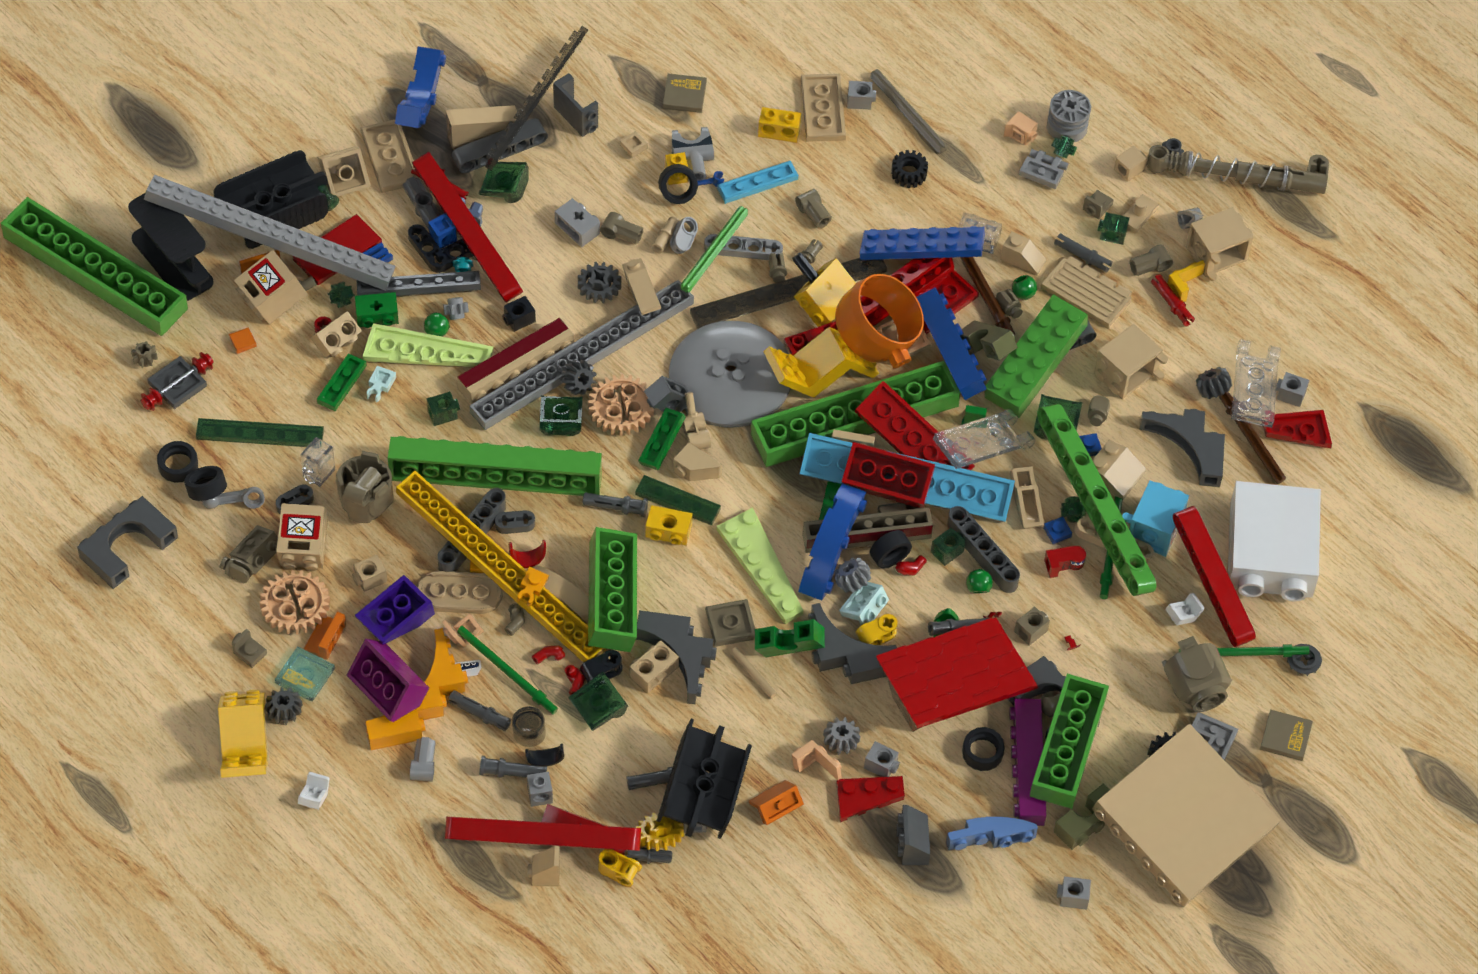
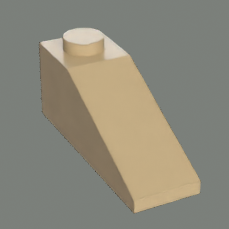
(641, 286)

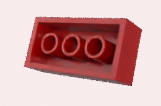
(869, 465)

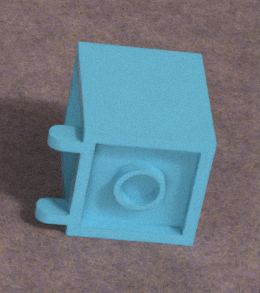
(1154, 516)

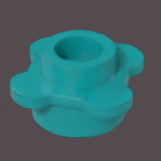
(462, 264)

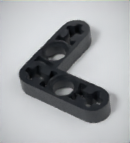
(442, 255)

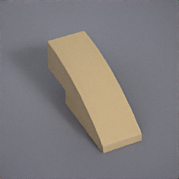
(1027, 497)

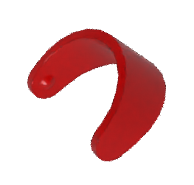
(528, 558)

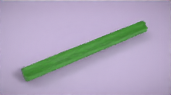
(714, 249)

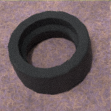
(680, 199)
(171, 449)
(205, 483)
(890, 549)
(978, 763)

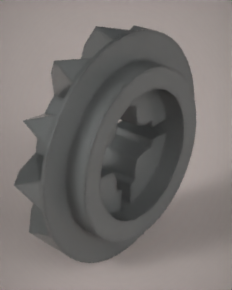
(1312, 665)

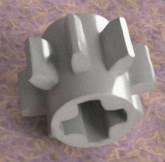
(456, 308)

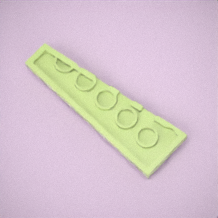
(414, 347)
(753, 550)

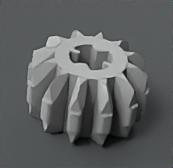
(852, 575)
(849, 737)

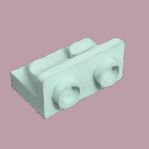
(865, 603)

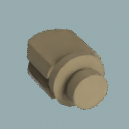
(777, 267)
(1009, 303)
(1098, 410)
(237, 569)

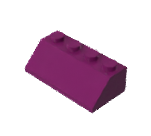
(386, 680)

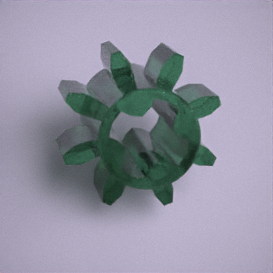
(1064, 146)
(341, 294)
(1072, 509)

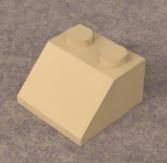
(344, 171)
(1118, 468)

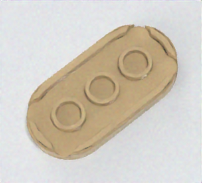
(461, 592)

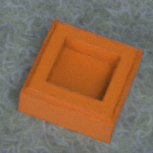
(242, 340)

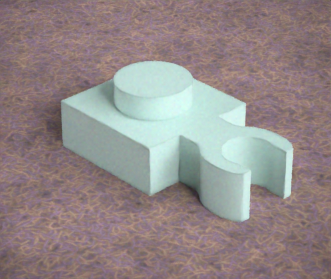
(380, 381)

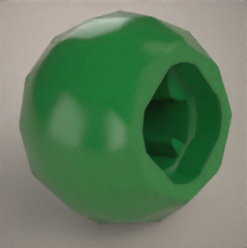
(1024, 287)
(436, 324)
(979, 581)

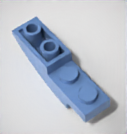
(998, 830)

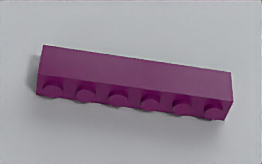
(1027, 753)

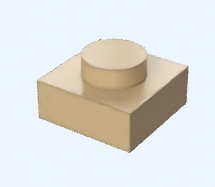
(633, 144)

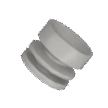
(1069, 115)

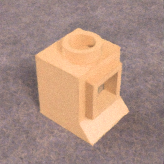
(1021, 128)

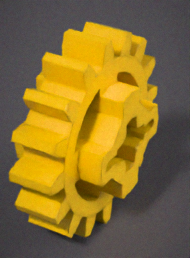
(660, 834)

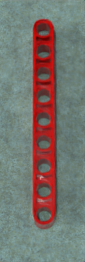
(467, 227)
(543, 833)

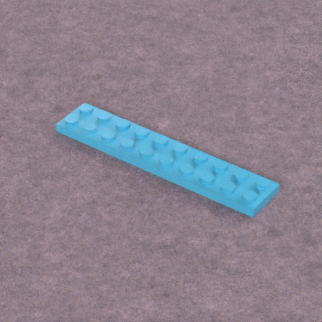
(950, 487)

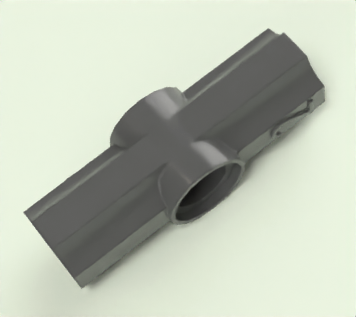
(421, 200)

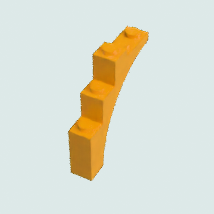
(442, 681)

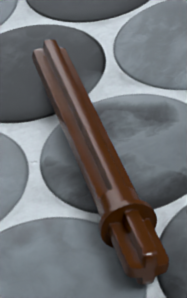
(987, 294)
(1255, 442)

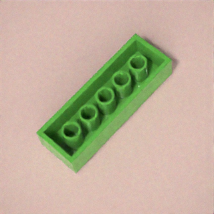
(1037, 355)
(612, 589)
(1069, 741)

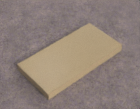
(823, 107)
(388, 154)

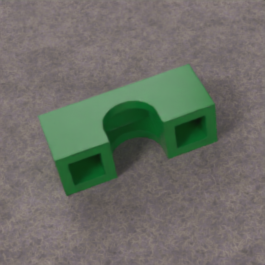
(804, 637)

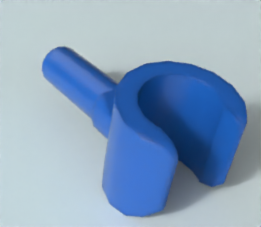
(715, 180)

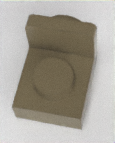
(1097, 204)
(247, 648)

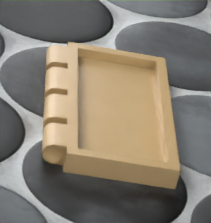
(1087, 291)

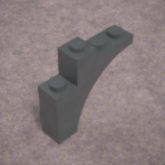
(1187, 431)
(677, 633)
(842, 651)

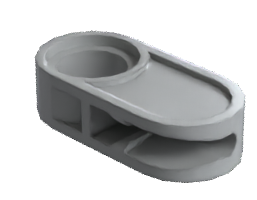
(681, 238)

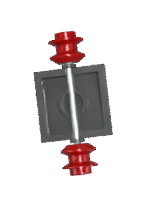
(177, 382)

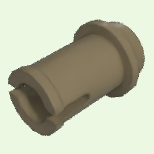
(812, 250)

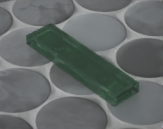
(678, 499)

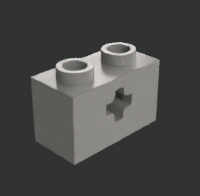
(577, 222)

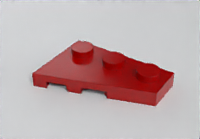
(1301, 427)
(864, 794)

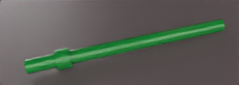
(1107, 577)
(1286, 650)
(537, 695)

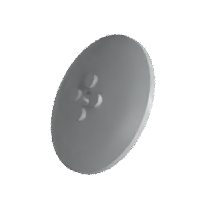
(726, 395)

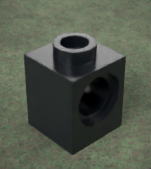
(524, 308)

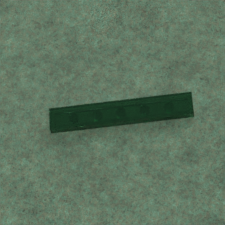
(257, 432)

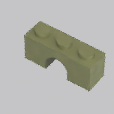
(995, 340)
(1075, 829)

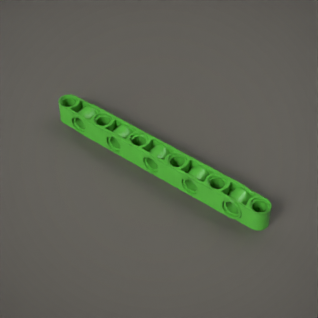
(1096, 500)

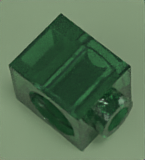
(1113, 228)
(439, 415)
(945, 553)

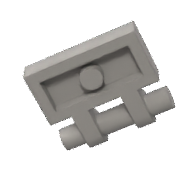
(1041, 172)

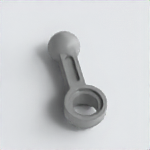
(237, 496)

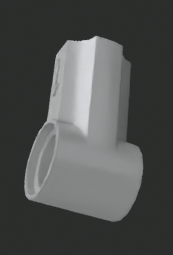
(423, 766)

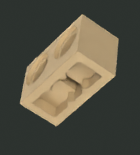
(334, 331)
(657, 669)

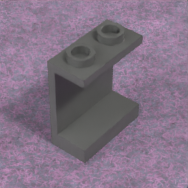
(581, 119)

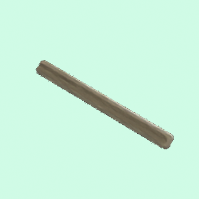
(908, 111)

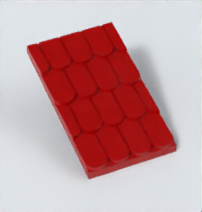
(955, 673)

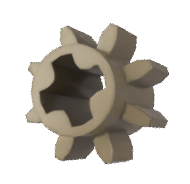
(144, 354)

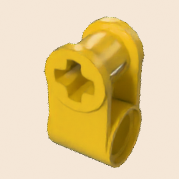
(877, 631)
(622, 869)

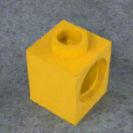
(677, 158)

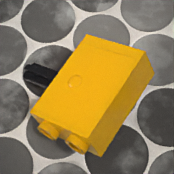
(823, 290)

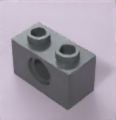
(666, 394)

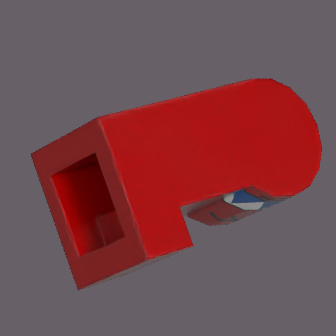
(1064, 559)

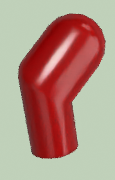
(911, 568)
(548, 651)
(575, 677)

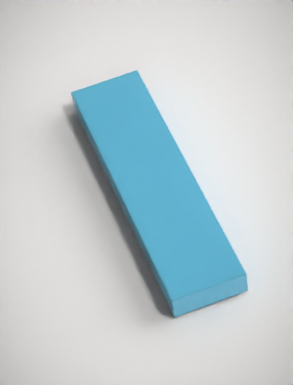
(757, 182)

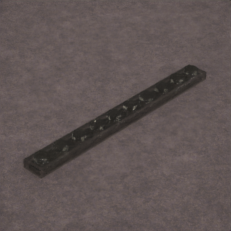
(532, 101)
(773, 294)

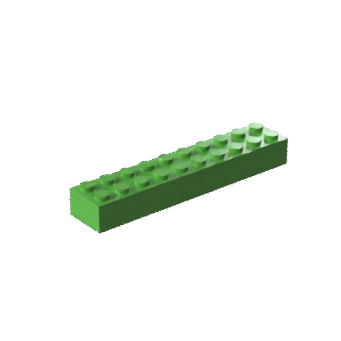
(94, 266)
(786, 433)
(496, 466)

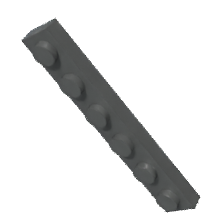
(426, 284)

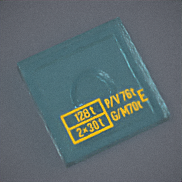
(305, 673)

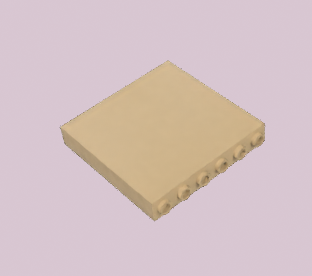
(1185, 815)

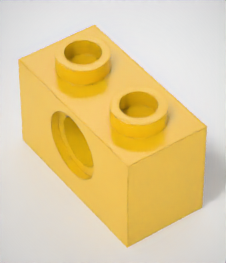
(661, 517)

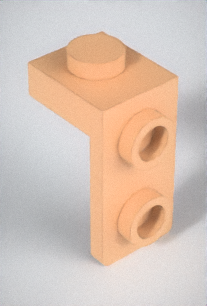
(469, 623)
(810, 753)

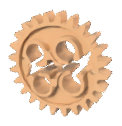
(603, 408)
(315, 596)

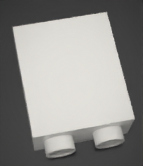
(1274, 540)

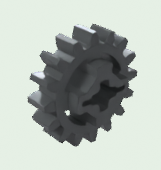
(599, 282)

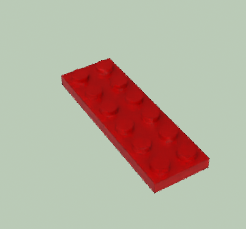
(901, 425)

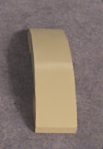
(567, 593)

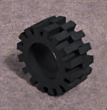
(909, 159)

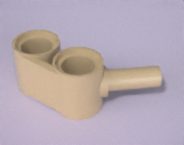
(695, 426)

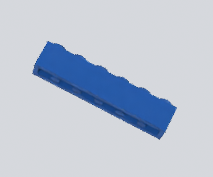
(952, 347)

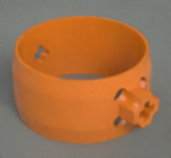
(863, 337)

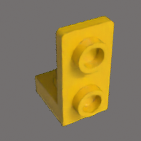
(1178, 278)

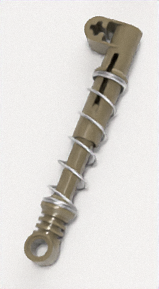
(1286, 178)

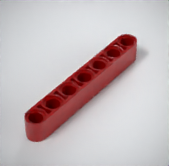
(1214, 576)

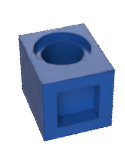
(442, 231)

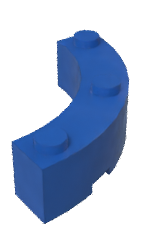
(422, 91)
(831, 540)

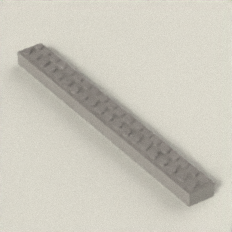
(269, 232)
(589, 348)

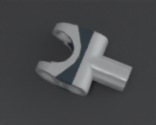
(695, 150)

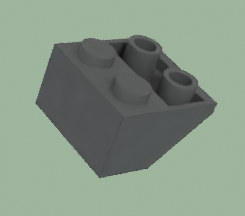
(913, 836)

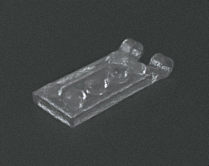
(1255, 394)
(974, 442)

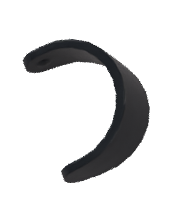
(545, 757)

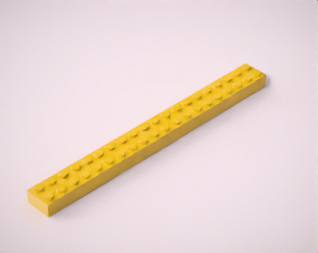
(495, 564)

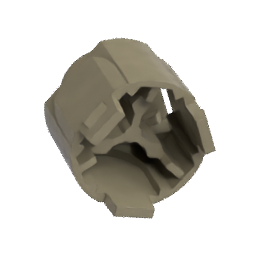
(380, 497)
(1198, 675)

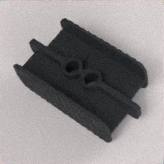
(263, 191)
(170, 246)
(726, 766)

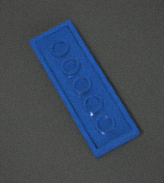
(922, 243)

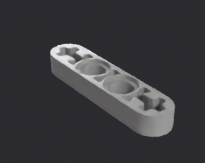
(743, 243)

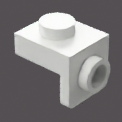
(1185, 611)
(314, 791)

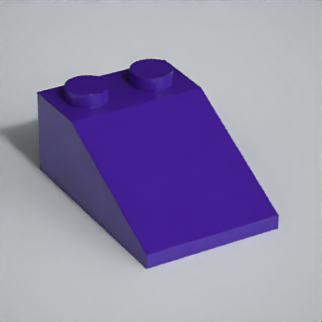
(396, 611)

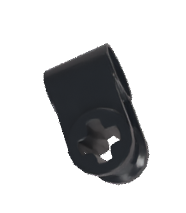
(601, 663)

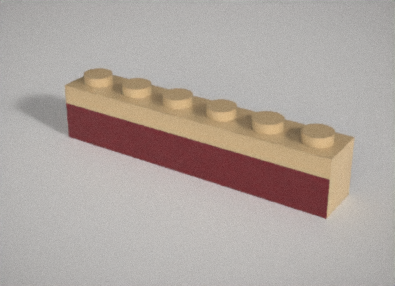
(514, 360)

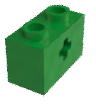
(376, 309)

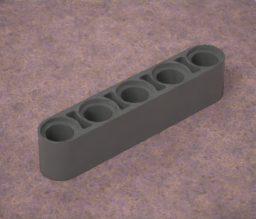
(474, 154)
(485, 507)
(987, 557)

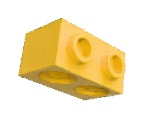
(779, 124)

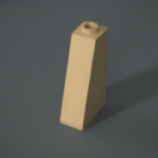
(476, 123)

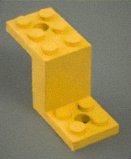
(817, 363)
(243, 734)

